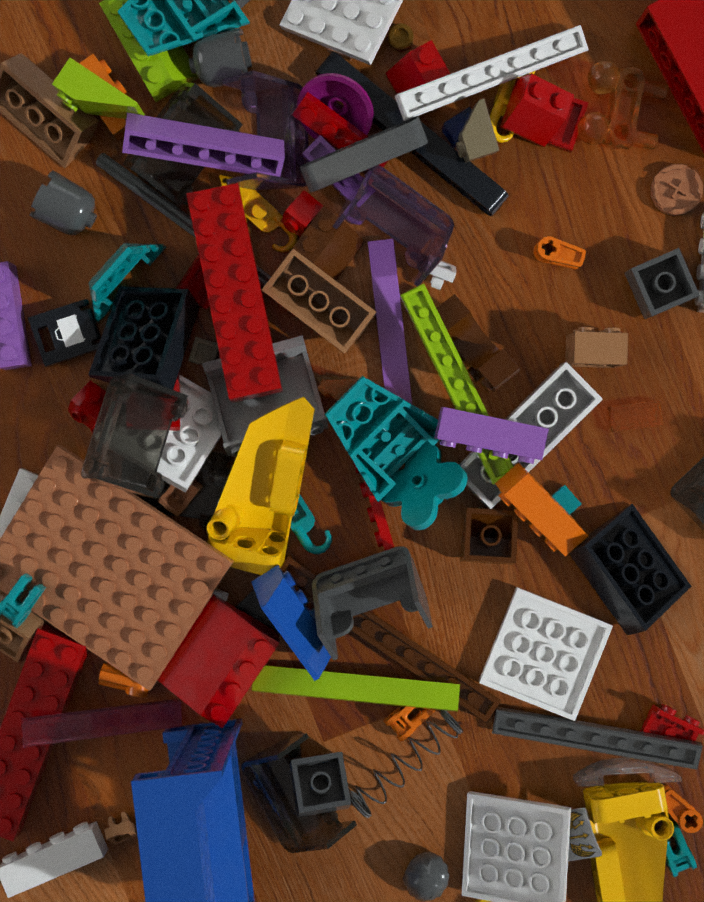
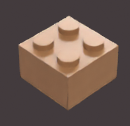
(596, 349)

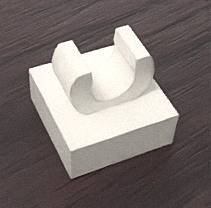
(442, 272)

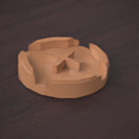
(676, 190)

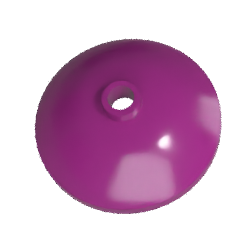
(332, 87)

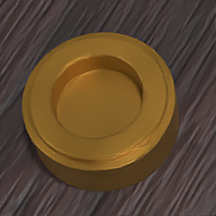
(400, 37)

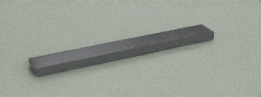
(597, 737)

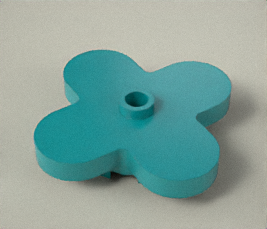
(424, 486)

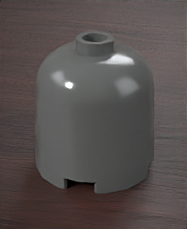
(220, 57)
(64, 205)

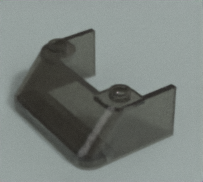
(272, 786)

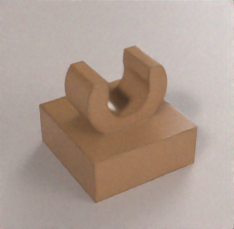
(120, 832)

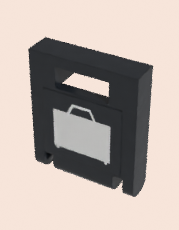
(70, 332)

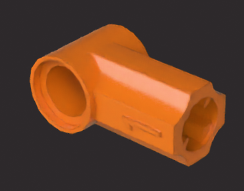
(112, 677)

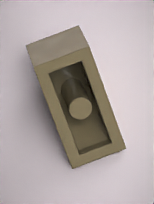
(477, 135)

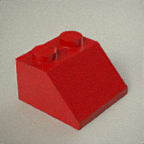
(417, 68)
(536, 109)

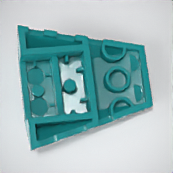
(174, 23)
(115, 271)
(379, 432)

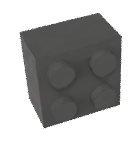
(661, 283)
(319, 784)

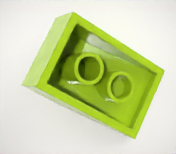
(91, 94)

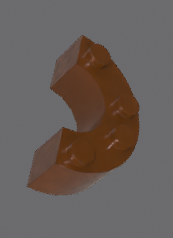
(483, 358)

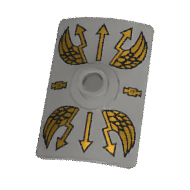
(582, 839)

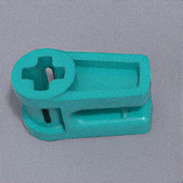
(13, 607)
(681, 857)

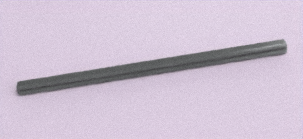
(155, 199)

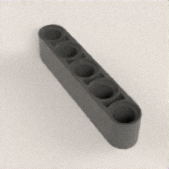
(364, 154)

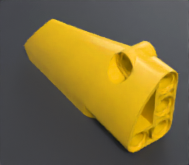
(263, 489)
(630, 847)

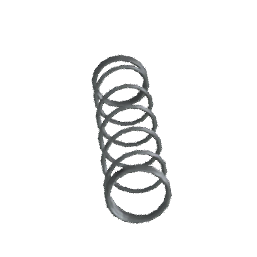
(358, 799)

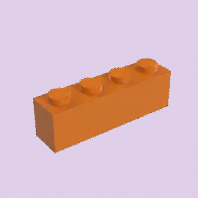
(541, 509)

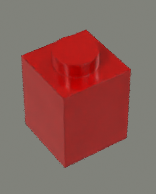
(301, 213)

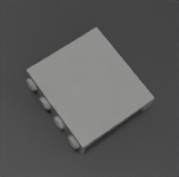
(296, 382)

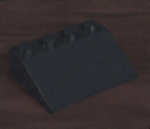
(146, 335)
(630, 570)

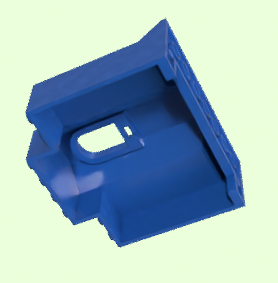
(194, 819)

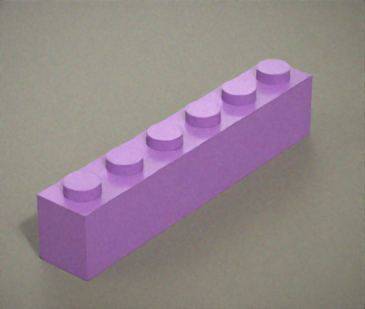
(202, 145)

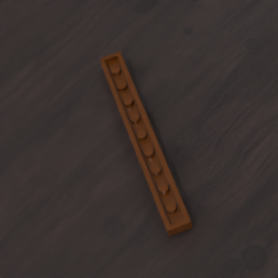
(404, 649)

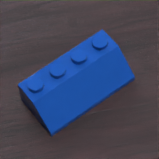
(292, 618)

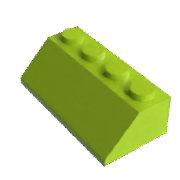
(160, 72)

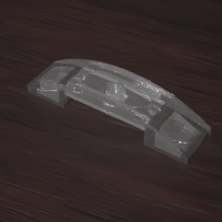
(593, 774)

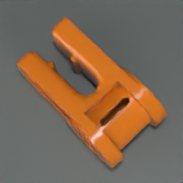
(562, 253)
(410, 724)
(679, 808)

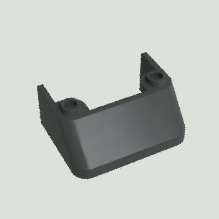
(364, 587)

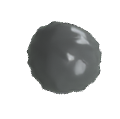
(426, 876)

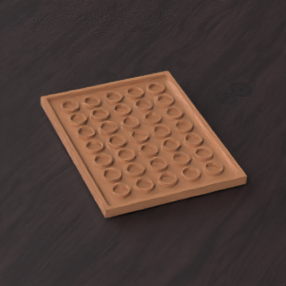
(110, 567)

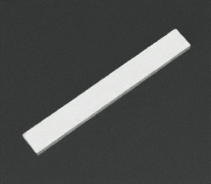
(491, 73)

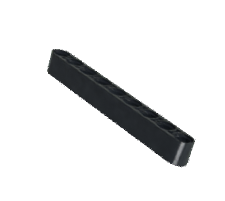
(436, 153)

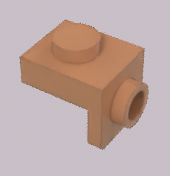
(177, 501)

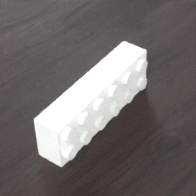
(556, 405)

